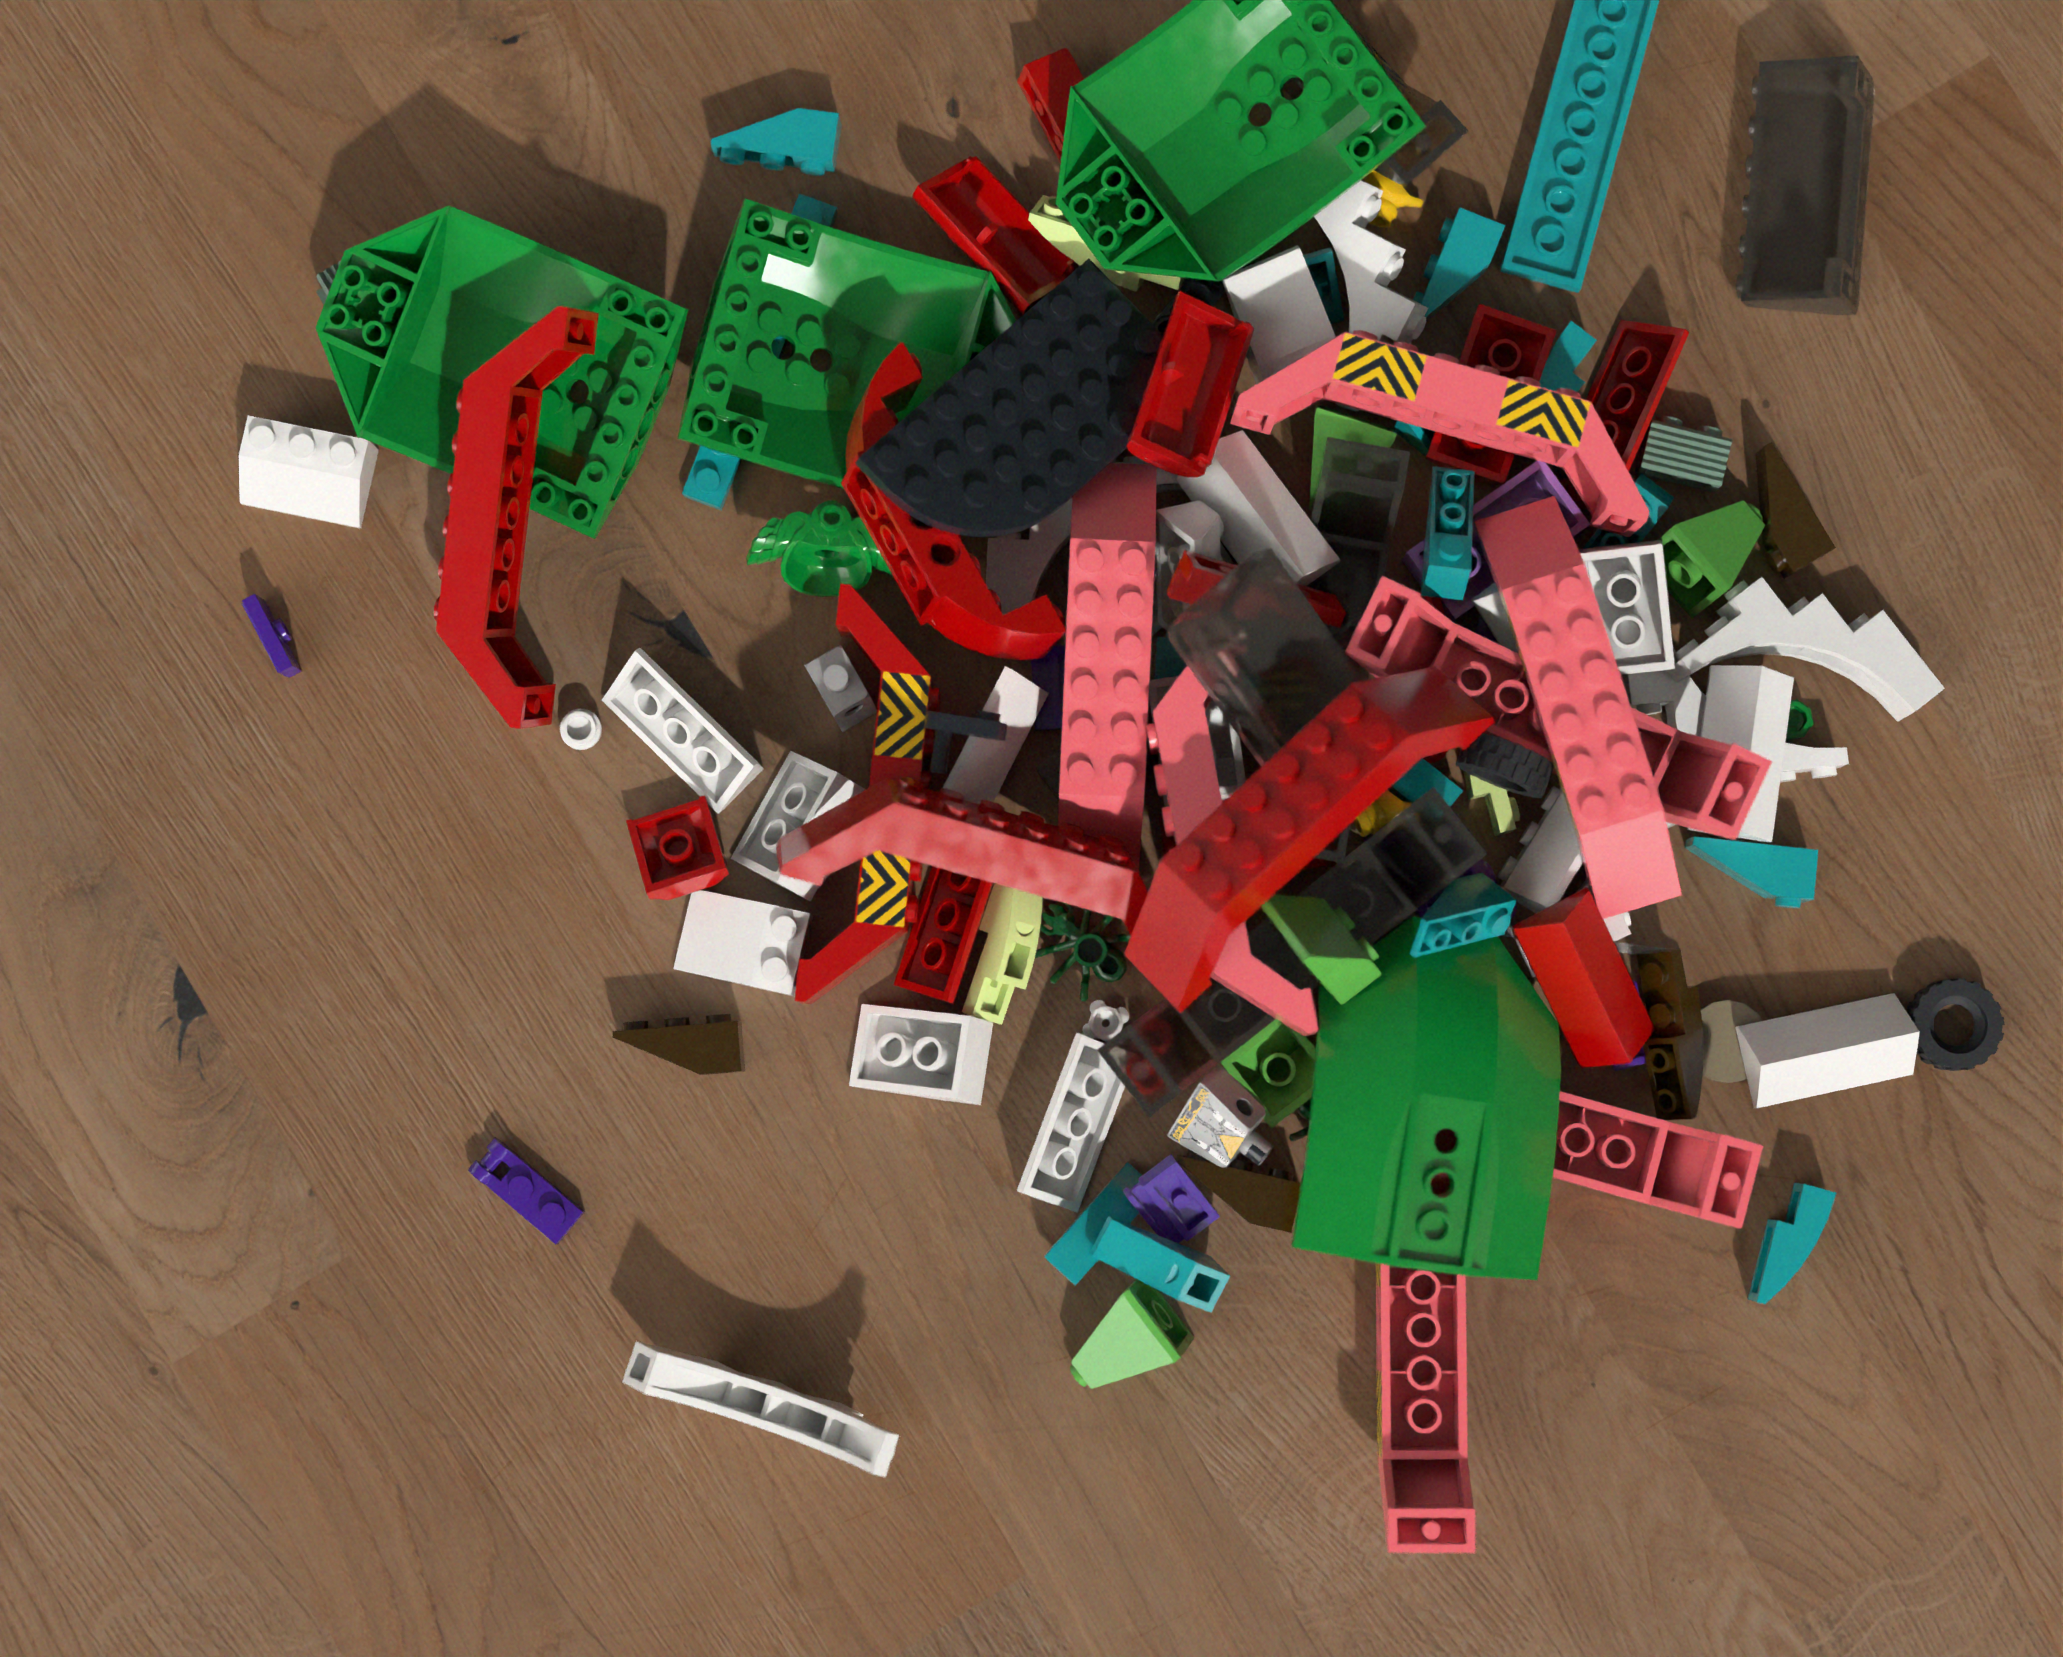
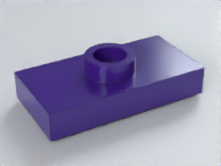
(272, 634)

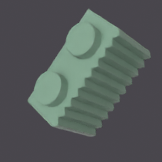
(1684, 454)

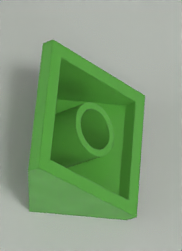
(1275, 1069)

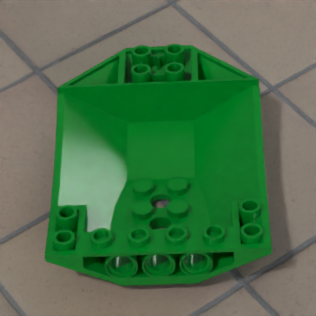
(1163, 148)
(451, 293)
(830, 295)
(1420, 1051)

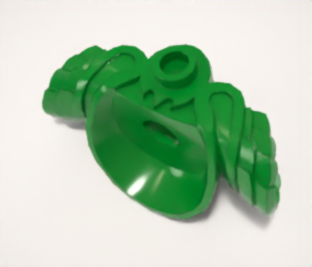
(819, 550)

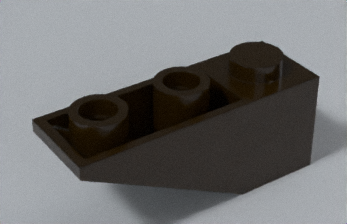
(696, 1047)
(1256, 1197)

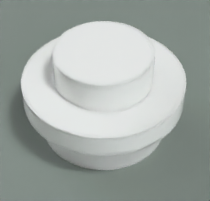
(580, 729)

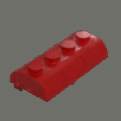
(994, 231)
(1190, 388)

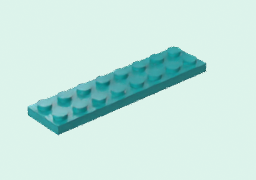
(1578, 141)

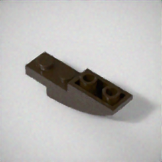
(1676, 1044)

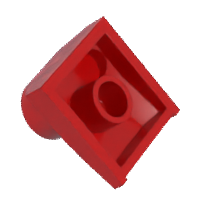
(678, 850)

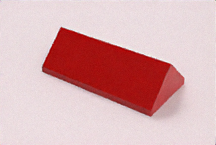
(1514, 349)
(1634, 381)
(943, 934)
(1585, 981)

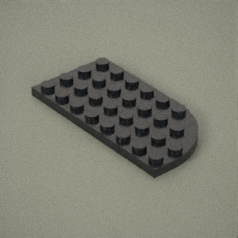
(1024, 415)

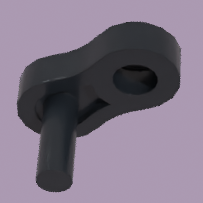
(984, 725)

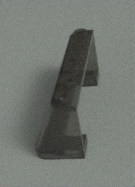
(1807, 185)
(1262, 653)

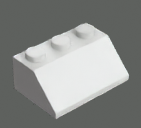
(305, 471)
(1182, 528)
(795, 797)
(1547, 859)

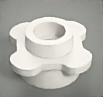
(1099, 1012)

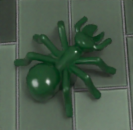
(1089, 950)

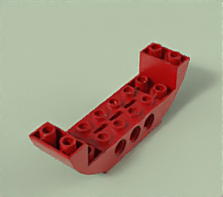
(929, 563)

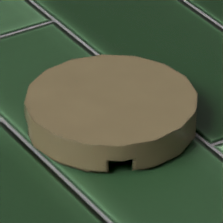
(1720, 1042)

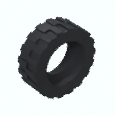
(1506, 765)
(1986, 1018)

